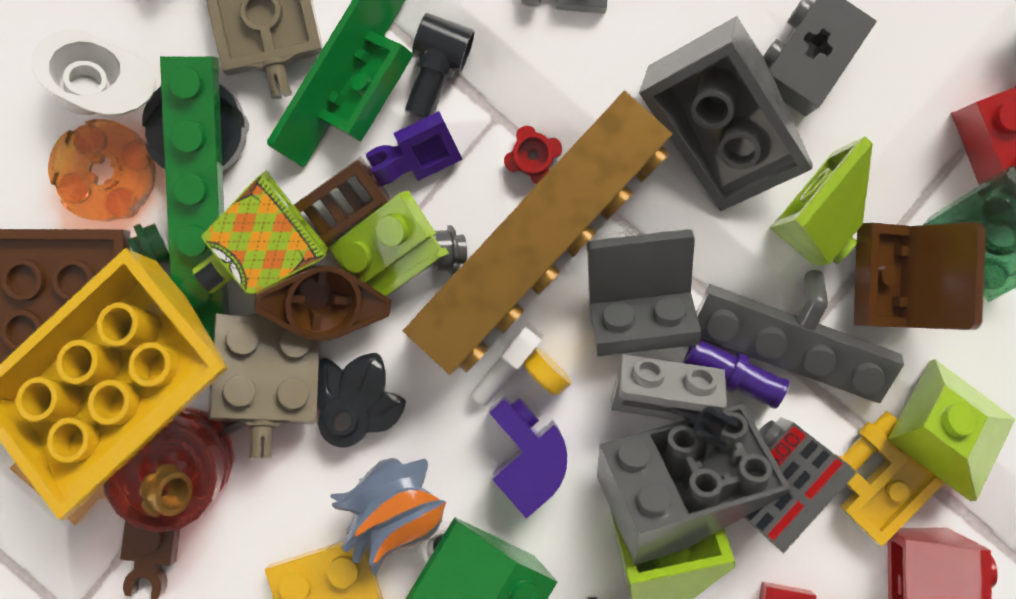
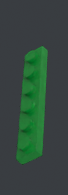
(192, 173)

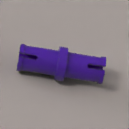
(739, 373)

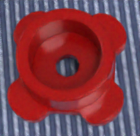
(527, 141)

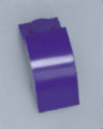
(539, 463)

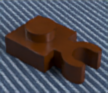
(149, 553)

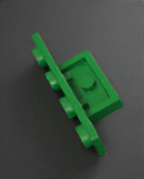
(345, 82)

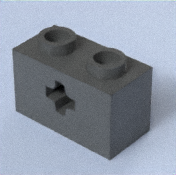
(838, 33)

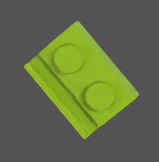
(389, 246)

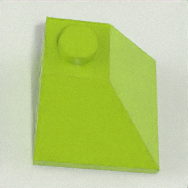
(829, 206)
(952, 430)
(678, 574)

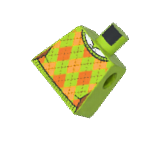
(258, 240)

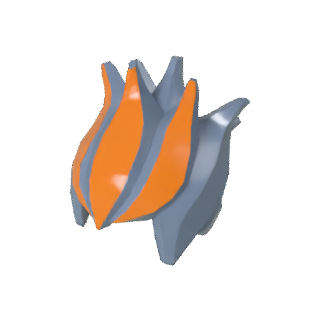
(389, 510)

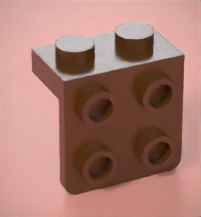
(920, 276)

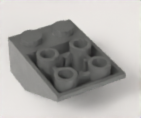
(680, 488)

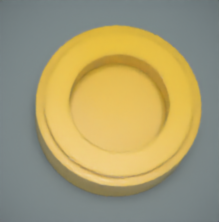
(547, 372)

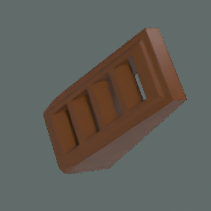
(361, 209)

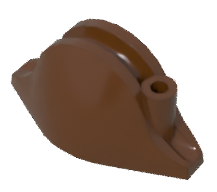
(321, 303)

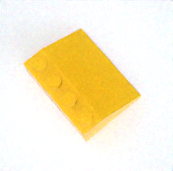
(102, 379)

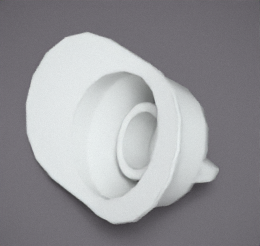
(92, 74)

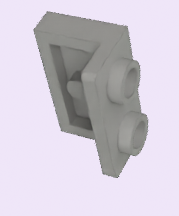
(656, 385)

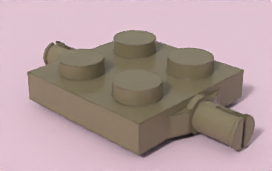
(264, 37)
(267, 378)

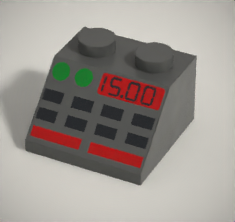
(814, 481)

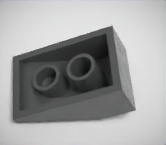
(726, 115)

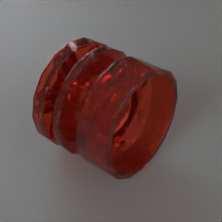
(208, 466)

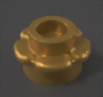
(175, 495)

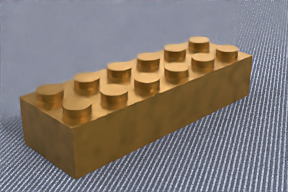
(537, 232)

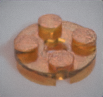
(91, 143)

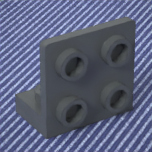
(642, 292)

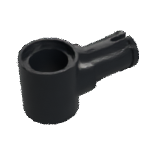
(440, 52)

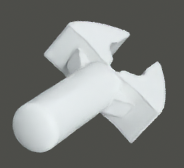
(507, 364)

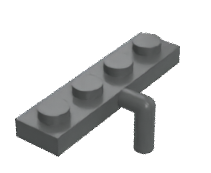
(799, 340)

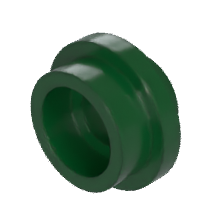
(149, 243)

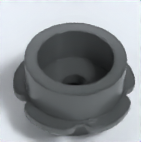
(456, 247)

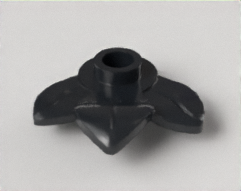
(360, 393)

